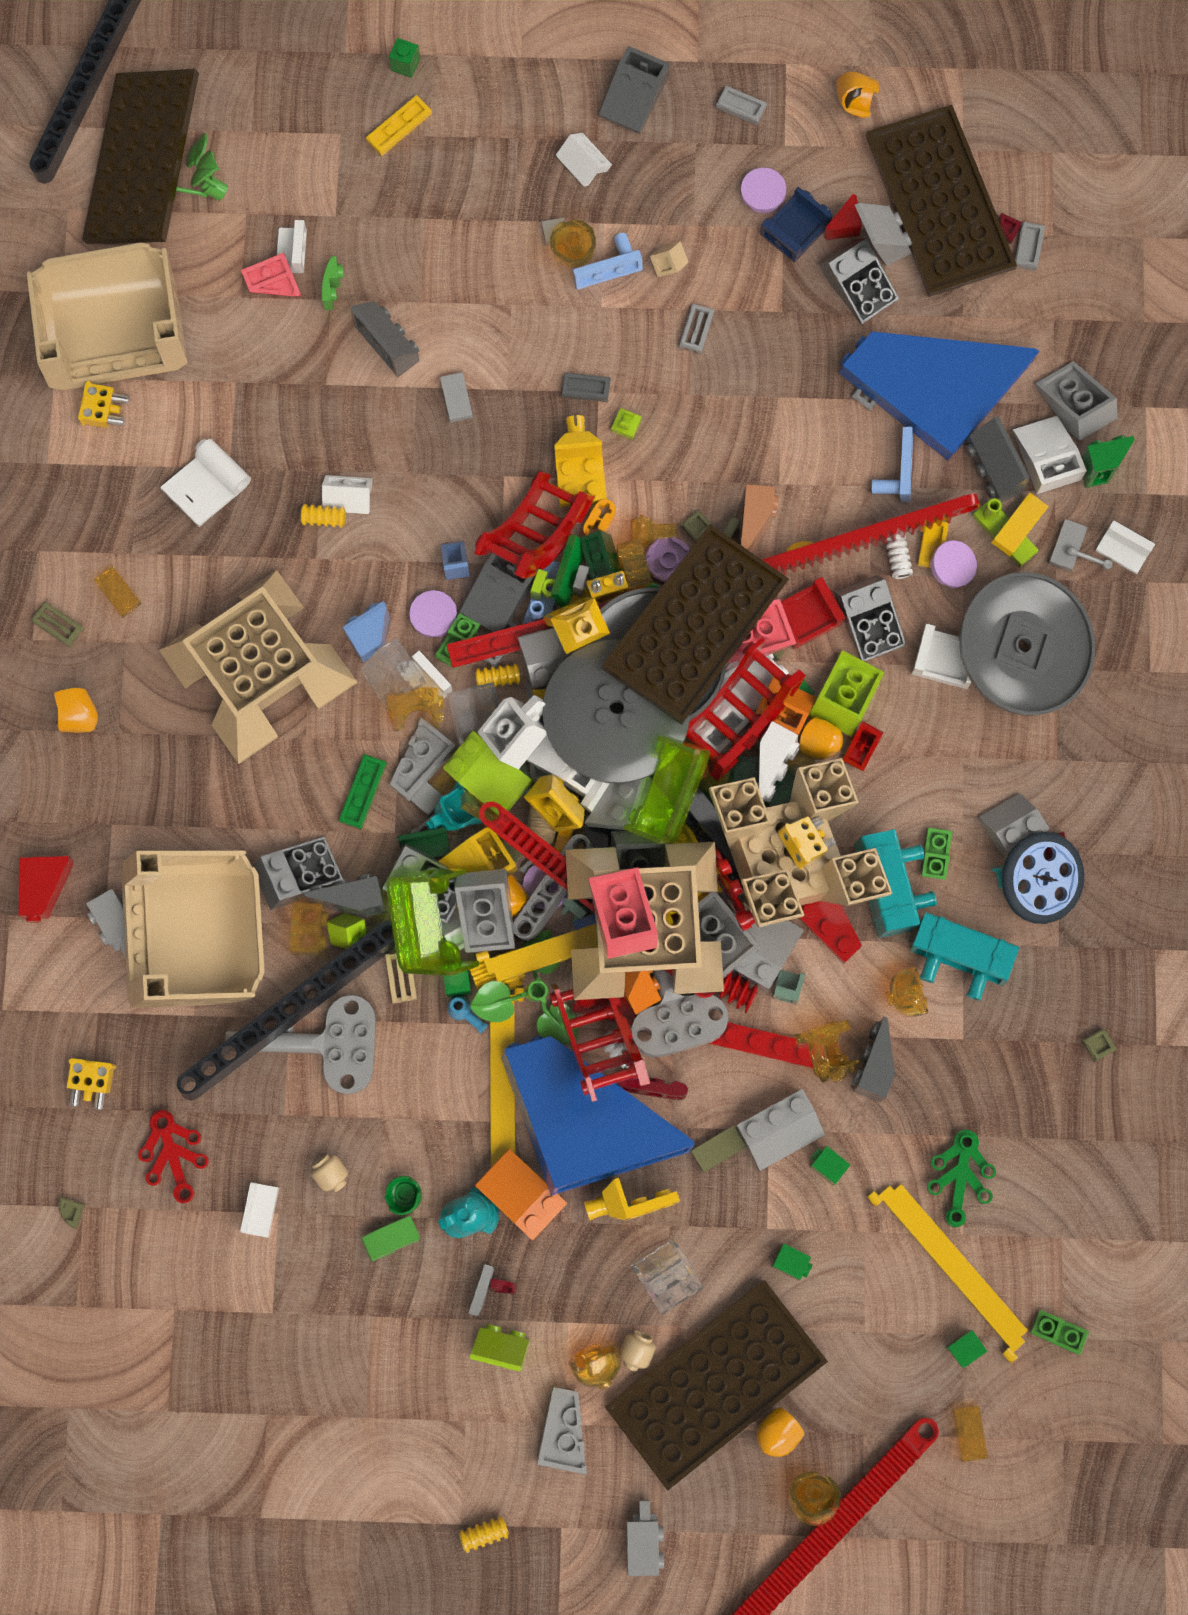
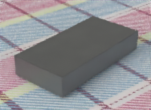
(586, 387)

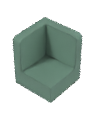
(788, 987)

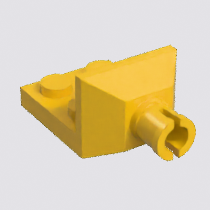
(580, 462)
(577, 623)
(615, 1204)

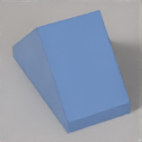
(455, 560)

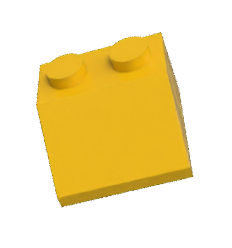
(556, 803)

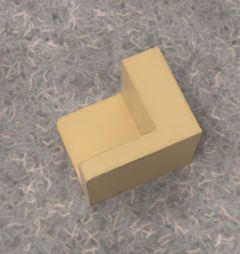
(669, 259)

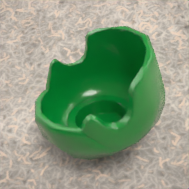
(403, 1195)

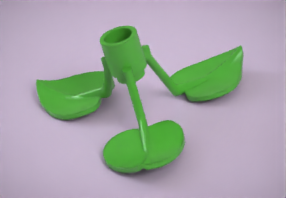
(204, 169)
(495, 1004)

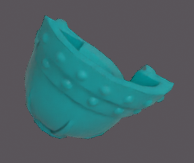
(449, 812)
(469, 1215)

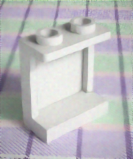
(940, 658)
(745, 691)

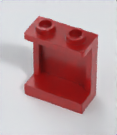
(812, 612)

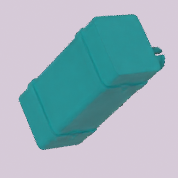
(898, 911)
(965, 950)

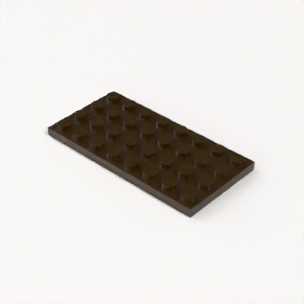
(140, 157)
(941, 200)
(695, 624)
(716, 1384)

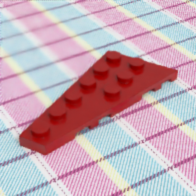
(831, 927)

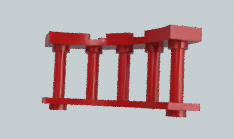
(550, 546)
(759, 723)
(622, 1035)

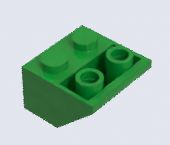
(1104, 458)

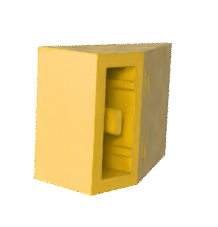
(480, 853)

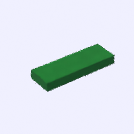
(567, 571)
(362, 792)

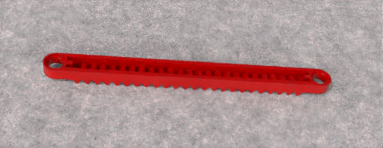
(873, 534)
(537, 852)
(852, 1508)

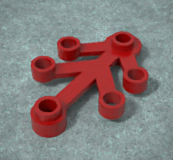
(733, 888)
(171, 1152)

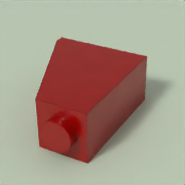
(40, 885)

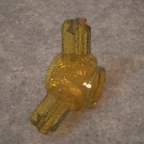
(646, 530)

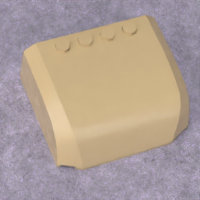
(106, 316)
(191, 928)

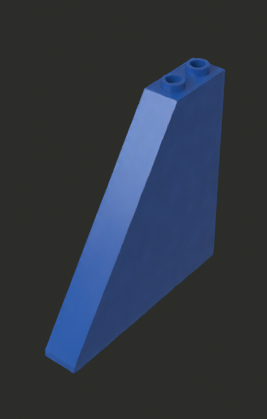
(934, 382)
(578, 1137)

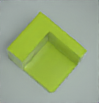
(346, 930)

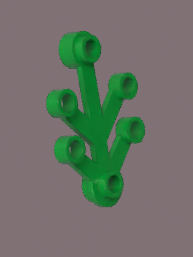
(962, 1174)

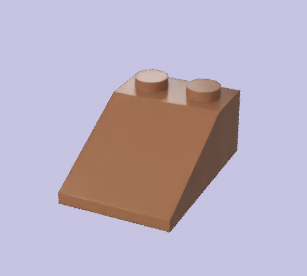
(758, 509)

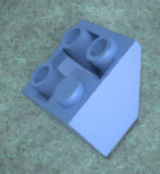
(368, 631)

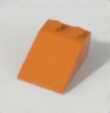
(520, 1194)

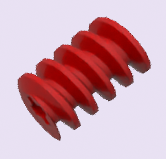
(738, 991)

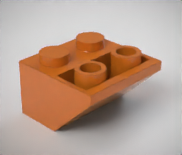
(796, 708)
(641, 990)

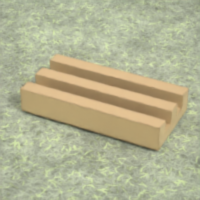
(389, 957)

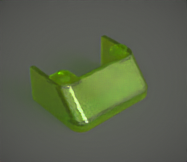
(670, 791)
(419, 926)

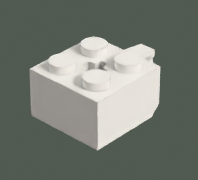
(514, 730)

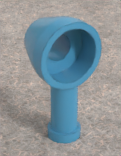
(465, 1013)

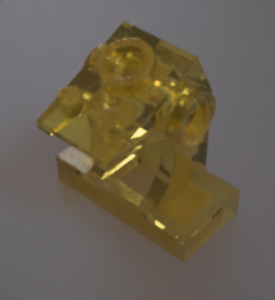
(401, 706)
(827, 1035)

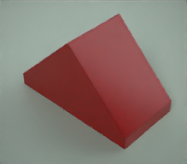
(846, 222)
(863, 746)

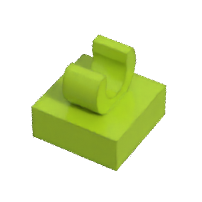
(626, 423)
(540, 585)

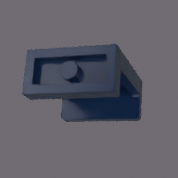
(797, 224)

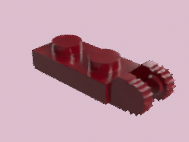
(656, 1088)

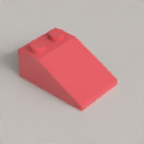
(773, 628)
(623, 913)

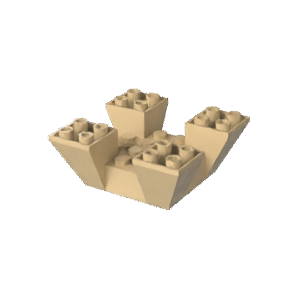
(244, 695)
(753, 836)
(674, 888)

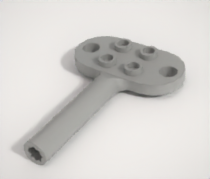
(677, 1021)
(344, 1044)

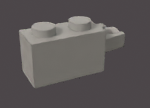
(108, 914)
(643, 1543)

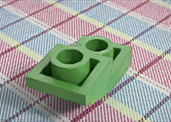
(331, 281)
(461, 629)
(936, 853)
(390, 1238)
(1060, 1332)

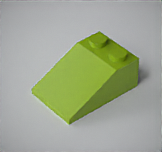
(847, 693)
(486, 776)
(500, 1348)

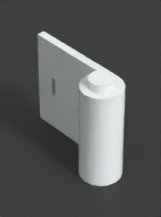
(208, 481)

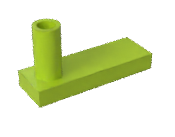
(992, 521)

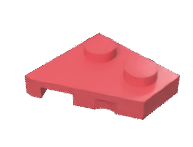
(271, 277)

